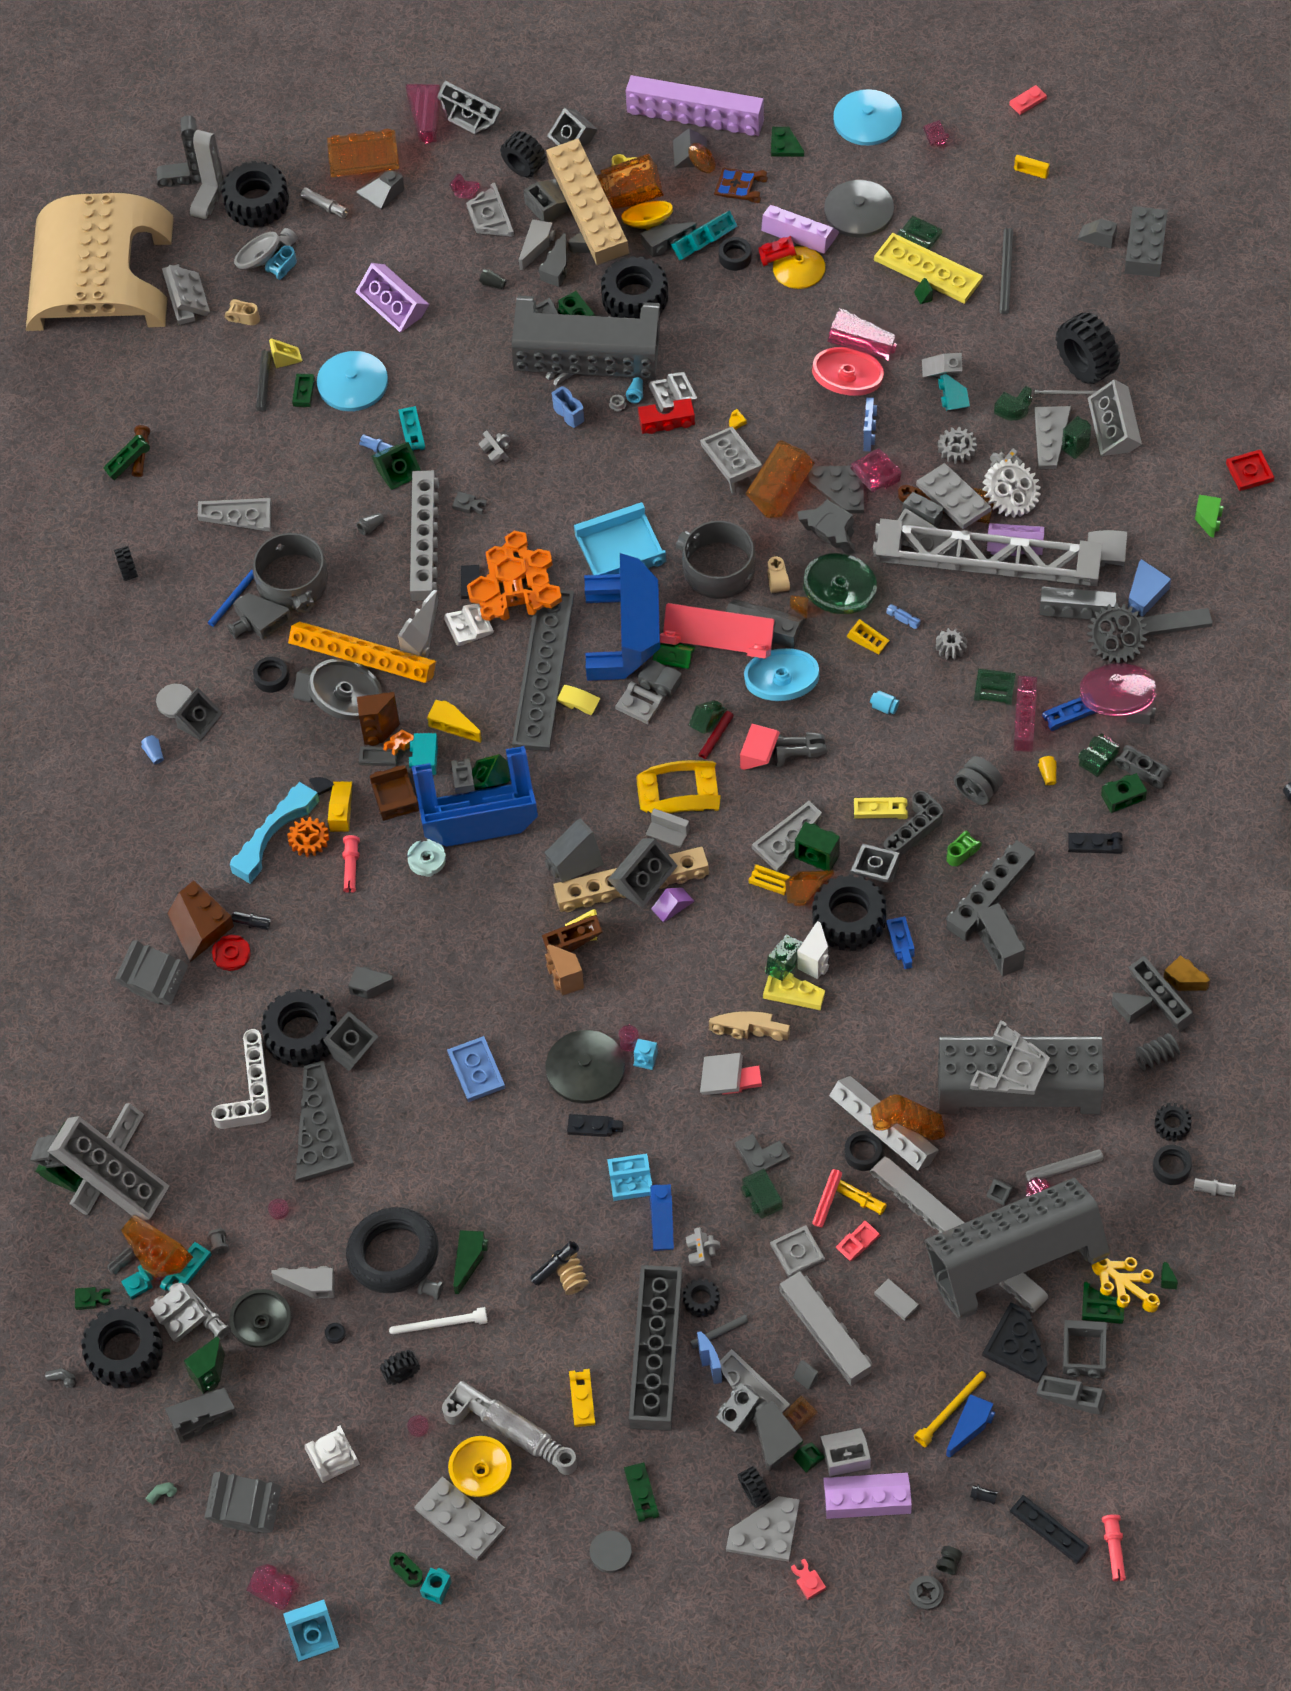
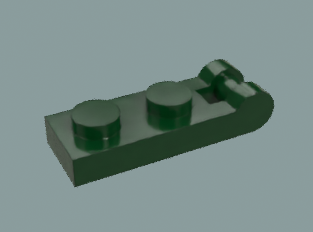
(126, 456)
(641, 1491)

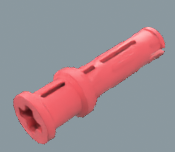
(350, 856)
(1114, 1538)

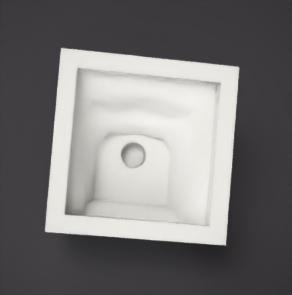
(331, 1455)

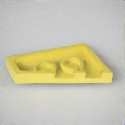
(794, 992)

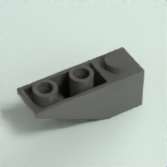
(661, 237)
(555, 267)

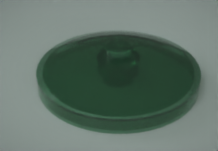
(839, 583)

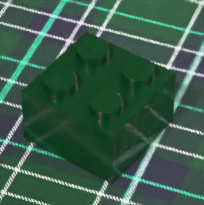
(817, 846)

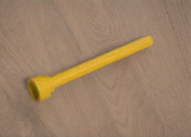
(924, 1435)

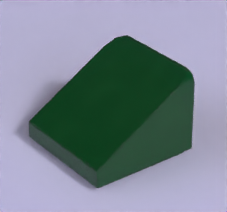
(924, 292)
(1168, 1279)
(808, 1456)

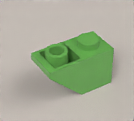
(1207, 513)

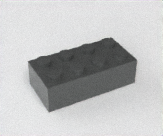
(1146, 241)

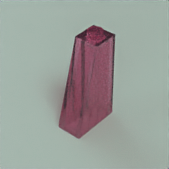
(424, 109)
(861, 335)

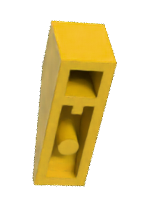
(450, 720)
(340, 807)

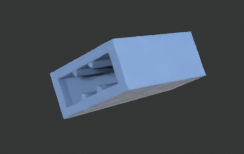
(1147, 588)

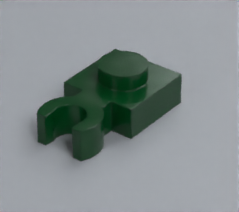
(88, 1297)

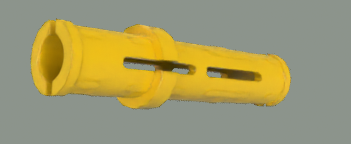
(861, 1197)

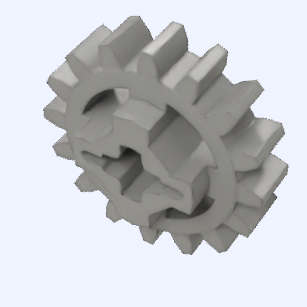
(957, 445)

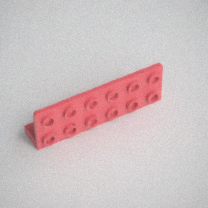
(718, 630)

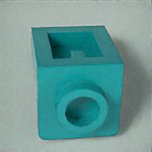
(137, 1283)

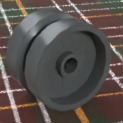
(978, 780)

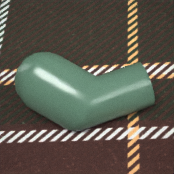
(165, 1488)

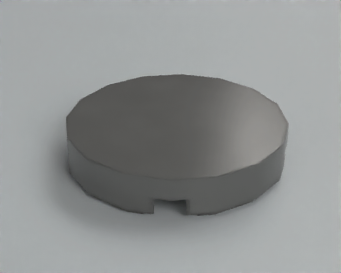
(610, 1551)

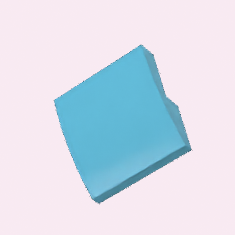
(630, 1177)

